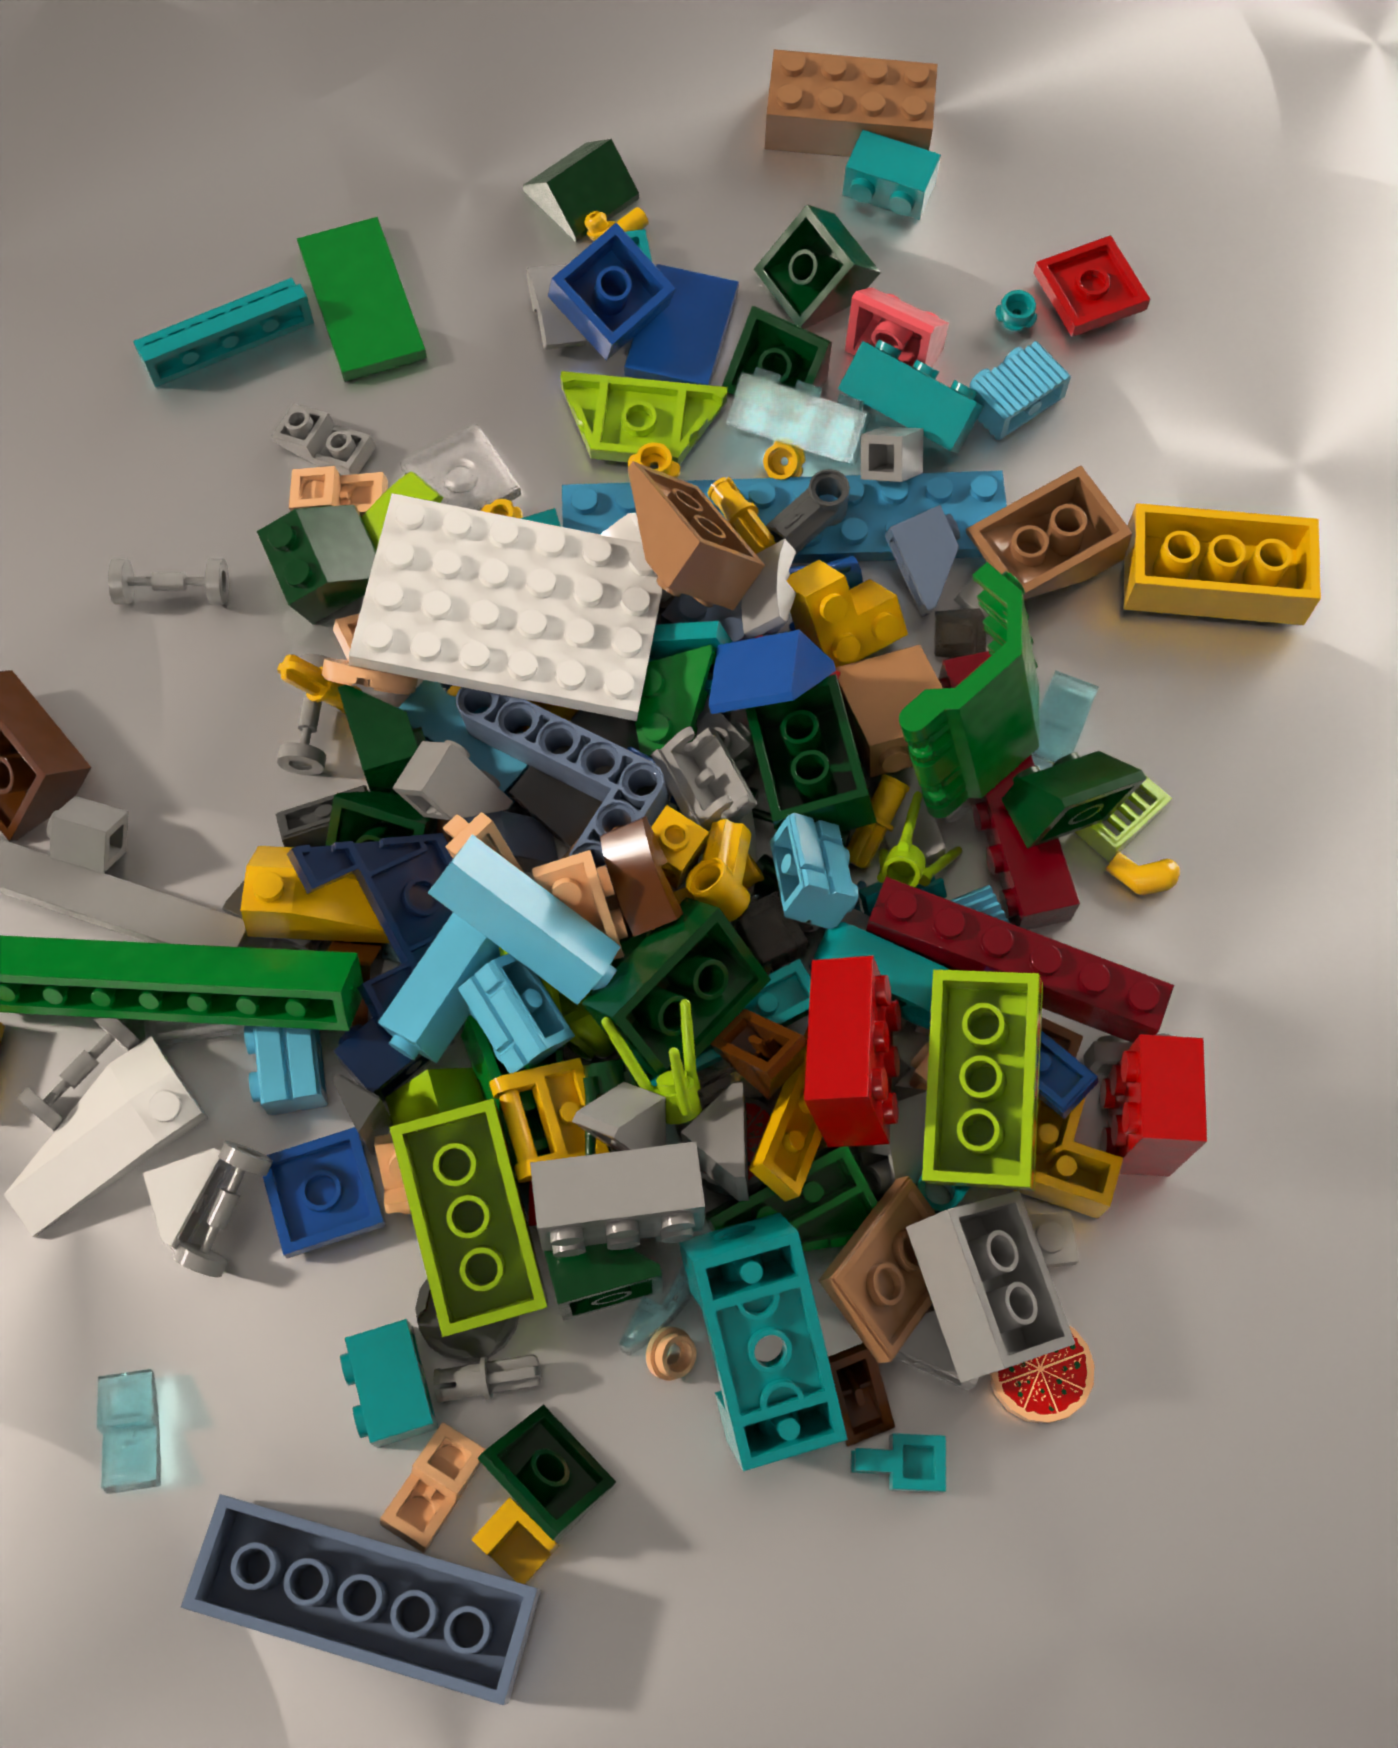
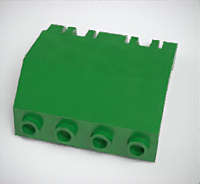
(989, 723)

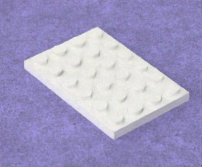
(509, 608)

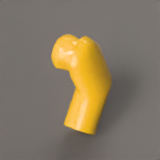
(597, 222)
(1146, 878)

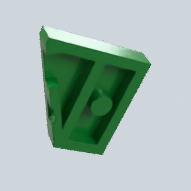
(673, 697)

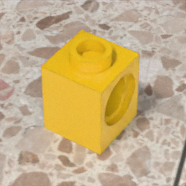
(680, 842)

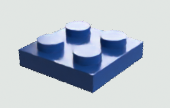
(322, 1193)

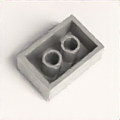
(618, 1198)
(989, 1285)

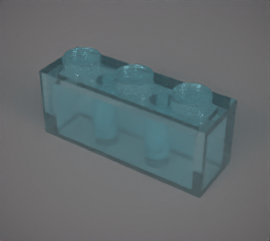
(799, 416)

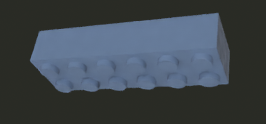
(362, 1599)

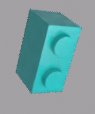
(891, 174)
(389, 1384)

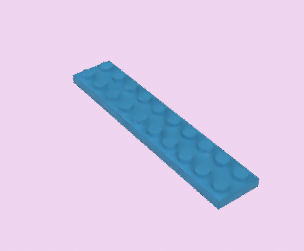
(861, 534)

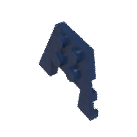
(396, 884)

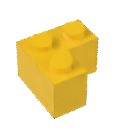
(844, 620)
(1070, 1171)

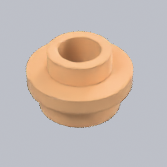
(680, 1357)

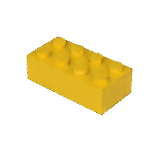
(1222, 564)

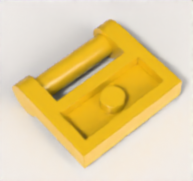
(558, 1097)

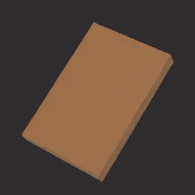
(878, 1274)

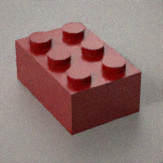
(851, 1052)
(1156, 1104)

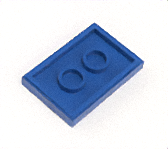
(688, 334)

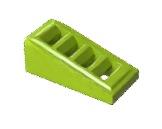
(1109, 844)

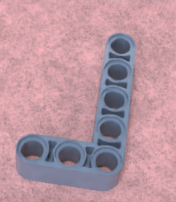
(573, 767)

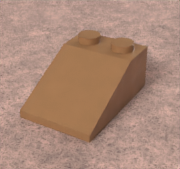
(1054, 535)
(690, 540)

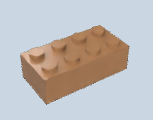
(827, 99)

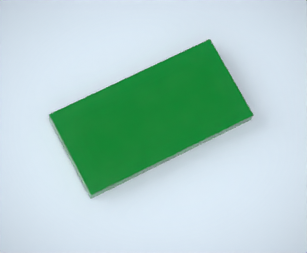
(361, 299)

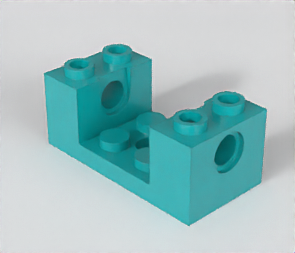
(755, 1286)

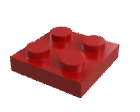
(1091, 286)

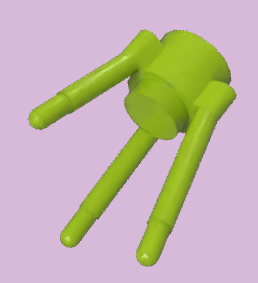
(905, 860)
(676, 1085)

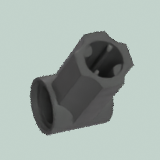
(809, 514)

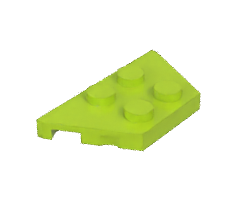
(626, 413)

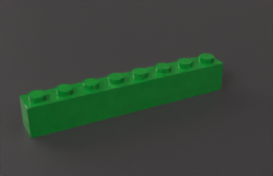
(179, 982)

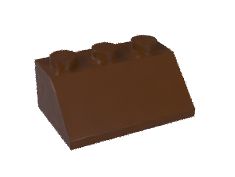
(36, 761)

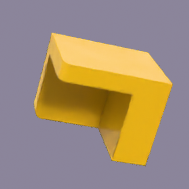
(515, 1542)

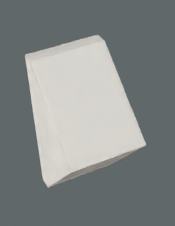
(184, 1193)

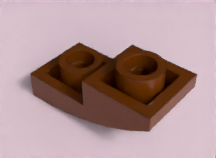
(637, 876)

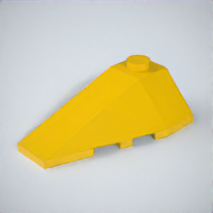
(279, 906)

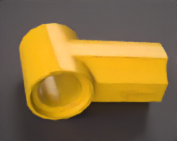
(721, 872)

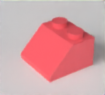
(903, 326)

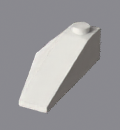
(114, 1128)

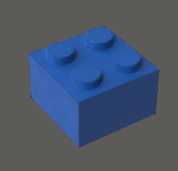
(611, 291)

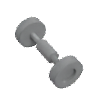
(122, 581)
(301, 756)
(77, 1071)
(202, 1258)

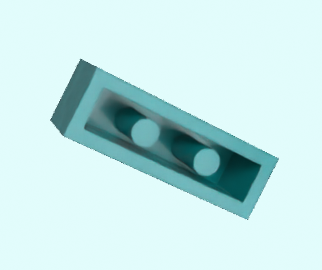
(912, 394)

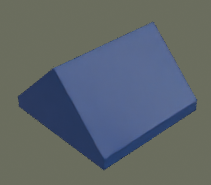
(766, 671)

